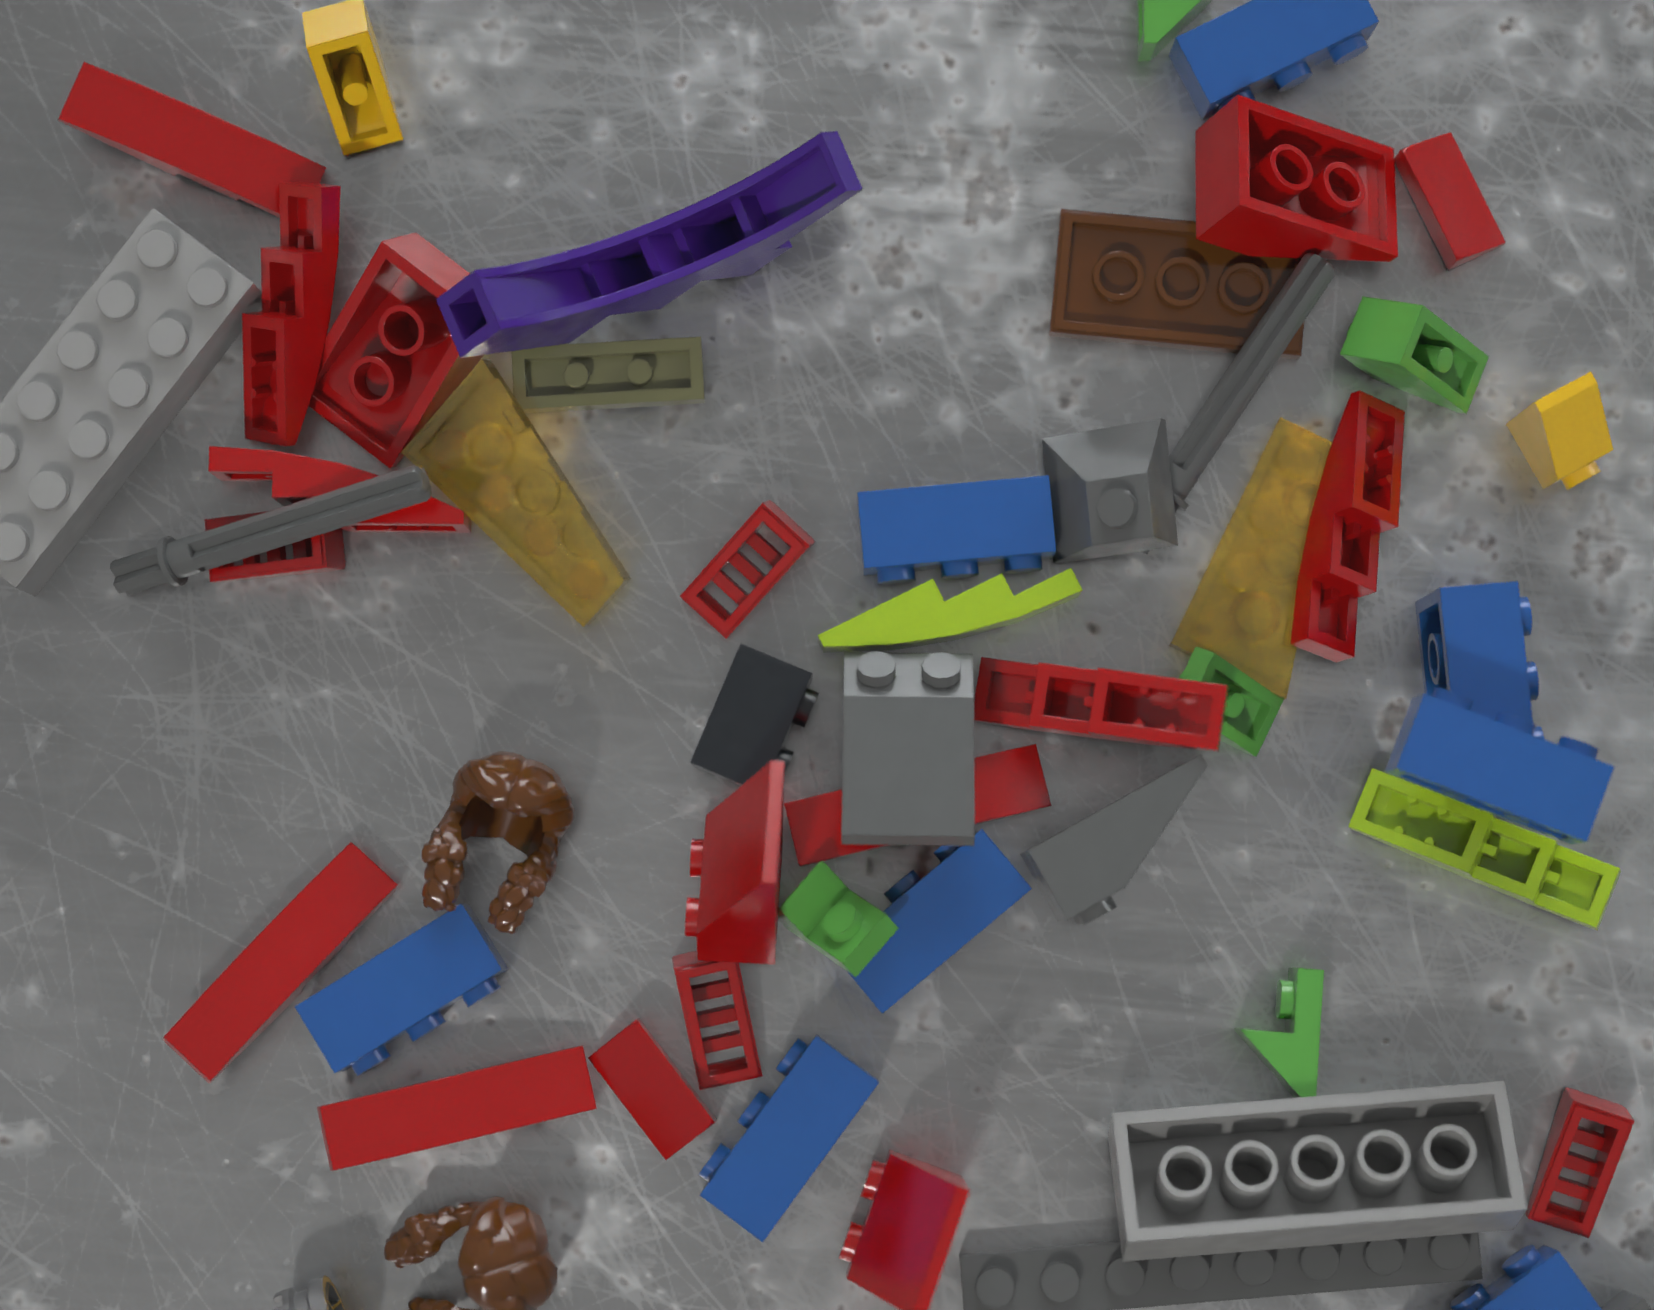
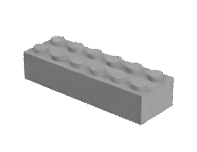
(109, 390)
(1315, 1171)

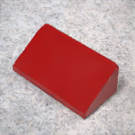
(1448, 200)
(652, 1089)

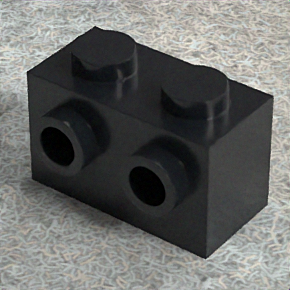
(754, 716)

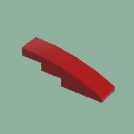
(183, 139)
(289, 334)
(305, 477)
(1351, 509)
(1101, 704)
(1003, 785)
(279, 963)
(456, 1108)

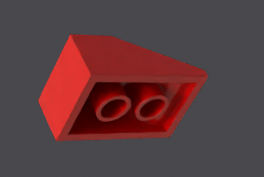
(1292, 187)
(391, 350)
(740, 873)
(905, 1230)

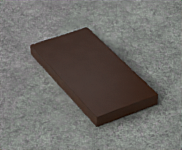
(1159, 285)

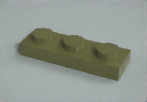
(609, 375)

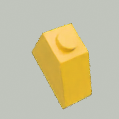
(351, 76)
(1564, 433)

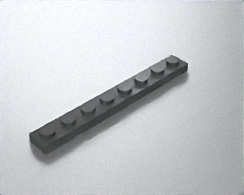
(1097, 1278)

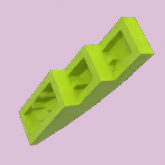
(924, 617)
(1484, 849)

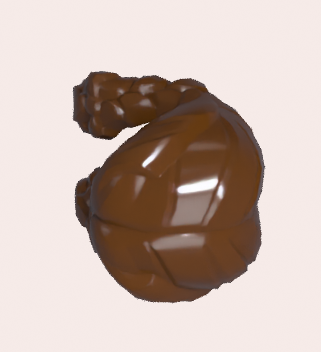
(499, 799)
(500, 1258)

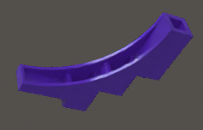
(651, 265)

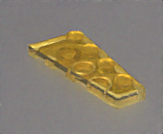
(510, 485)
(1251, 580)

